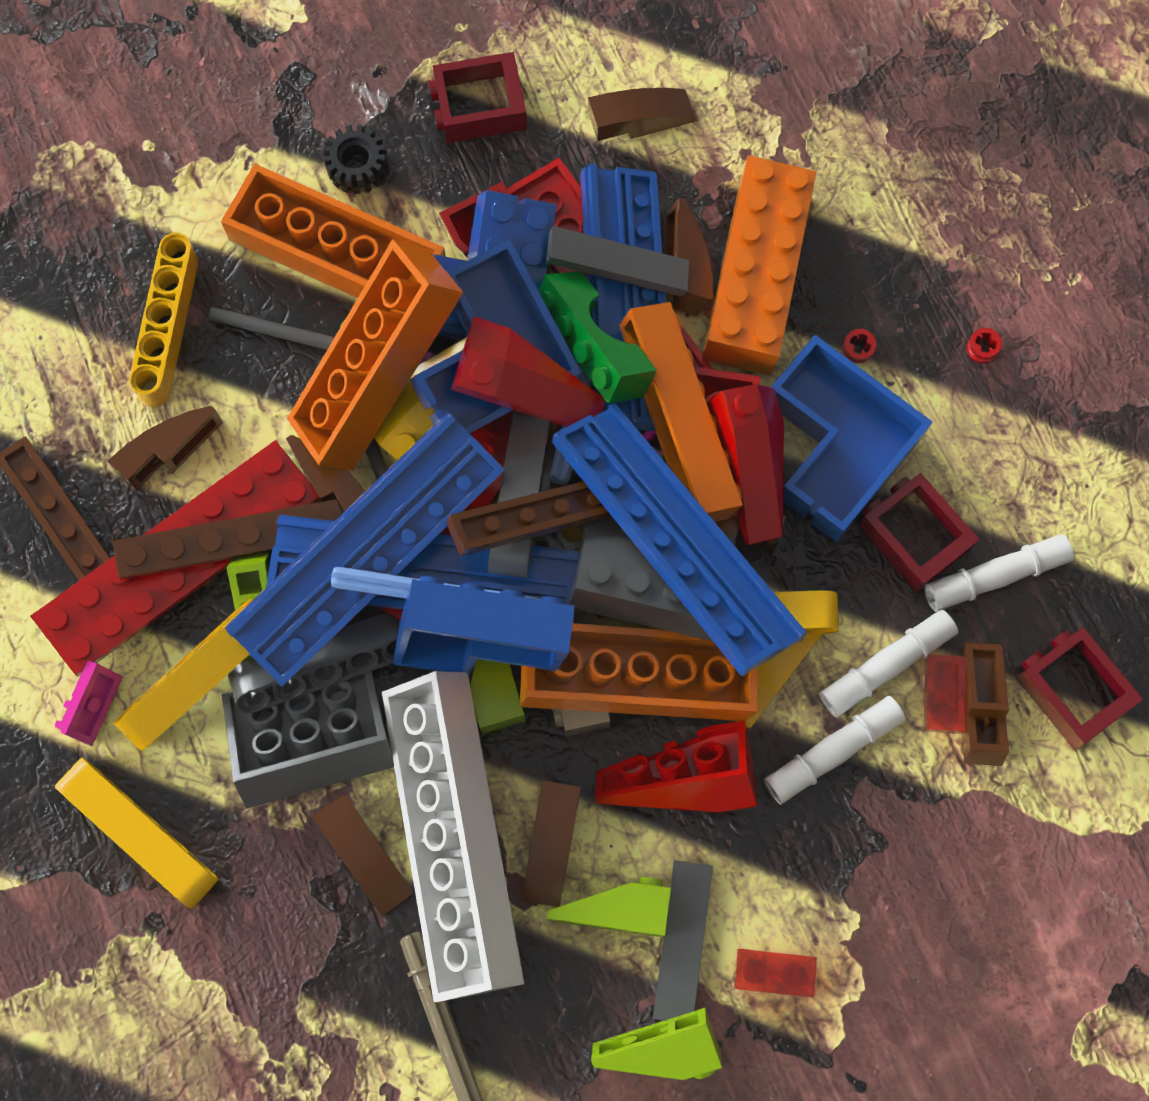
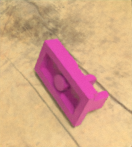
(89, 703)

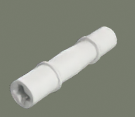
(999, 572)
(888, 663)
(834, 749)

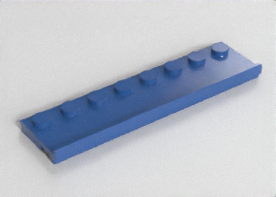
(625, 210)
(374, 535)
(679, 539)
(549, 570)

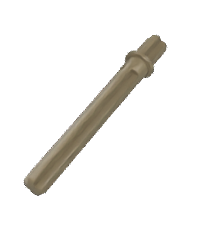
(441, 1022)

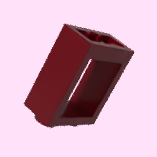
(480, 123)
(895, 552)
(1055, 709)

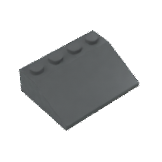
(622, 584)
(307, 741)

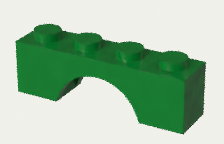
(613, 366)

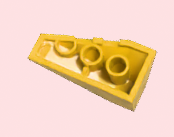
(408, 418)

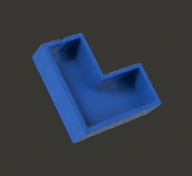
(503, 218)
(501, 292)
(859, 430)
(455, 626)

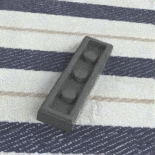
(617, 261)
(683, 940)

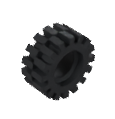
(355, 141)

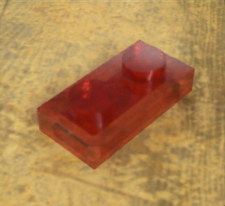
(945, 694)
(775, 973)

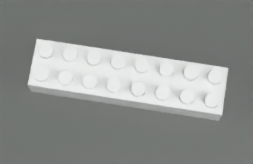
(451, 837)

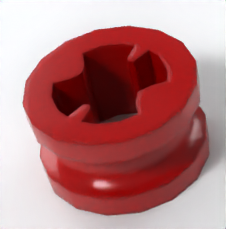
(994, 343)
(870, 344)

